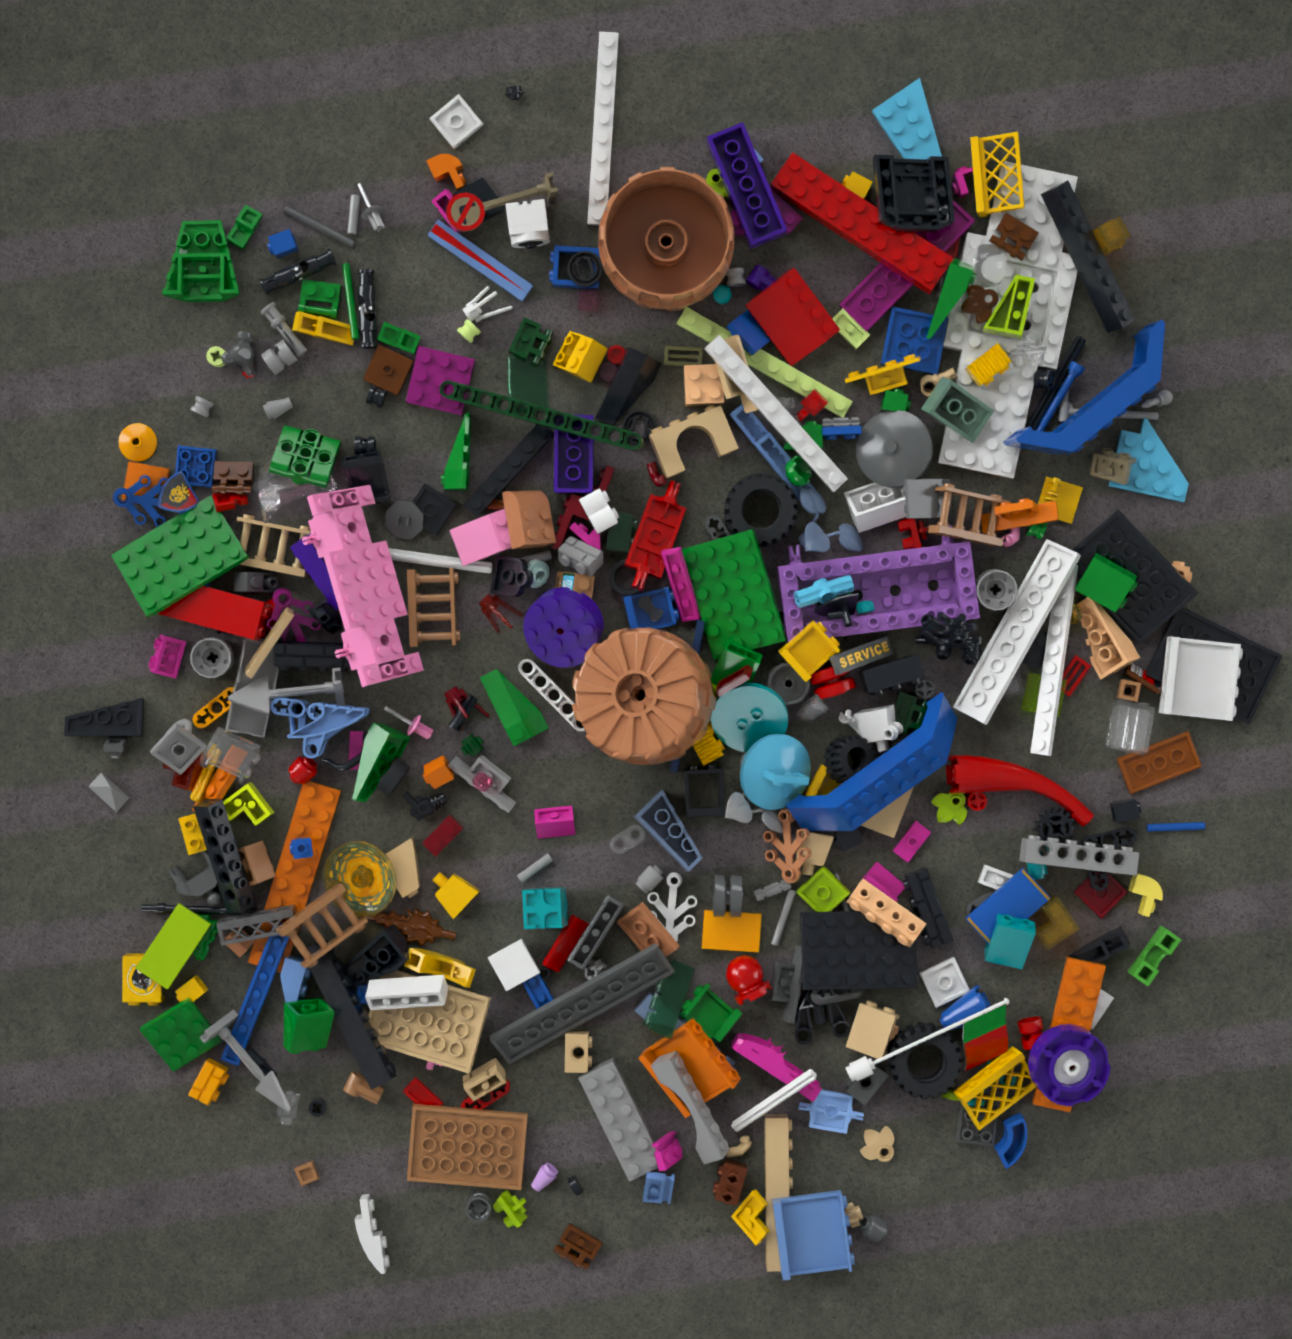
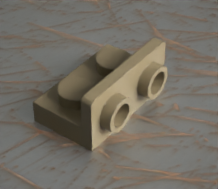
(1112, 465)

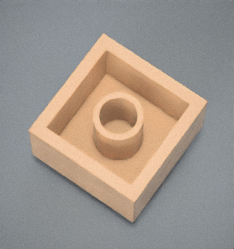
(702, 385)

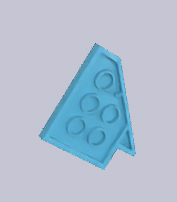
(1154, 469)

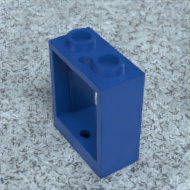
(554, 258)

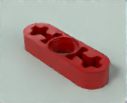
(500, 1093)

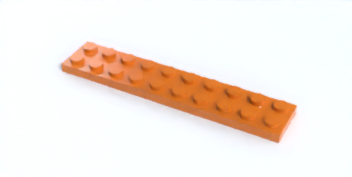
(296, 876)

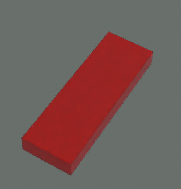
(565, 943)

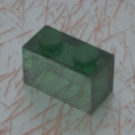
(619, 535)

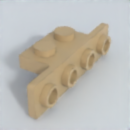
(729, 387)

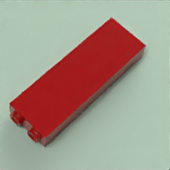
(222, 612)

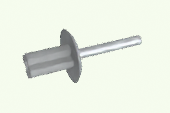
(372, 213)

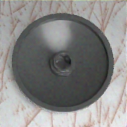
(894, 448)

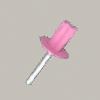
(414, 725)

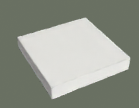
(456, 121)
(514, 964)
(944, 982)

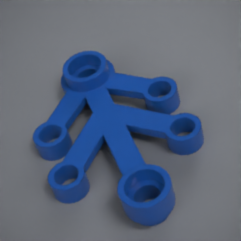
(145, 500)

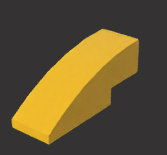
(322, 328)

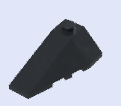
(630, 380)

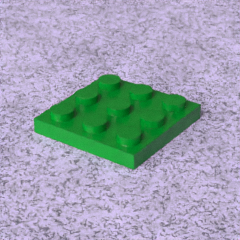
(178, 1033)

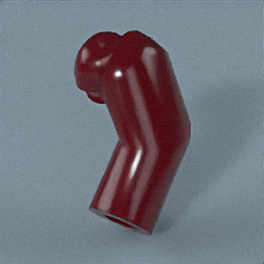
(654, 475)

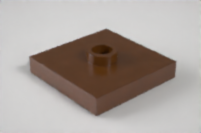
(388, 370)

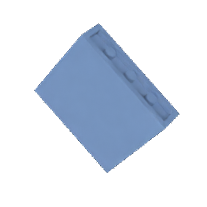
(812, 1233)

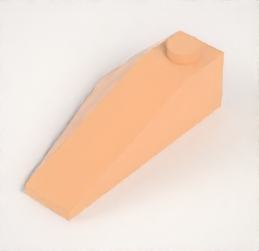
(1108, 643)

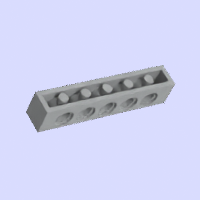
(1127, 857)

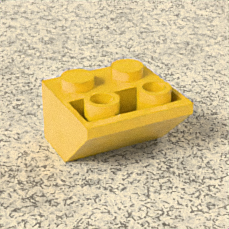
(580, 356)

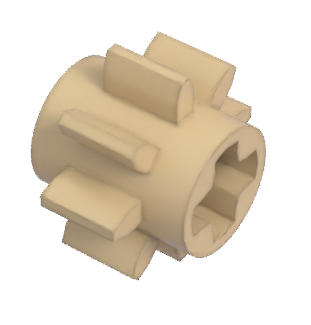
(854, 1214)

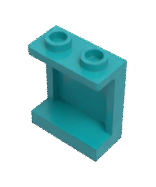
(1010, 941)

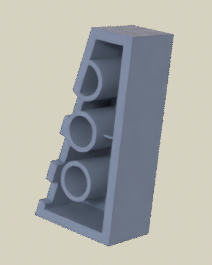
(666, 828)

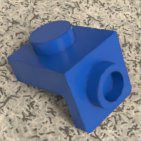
(301, 848)

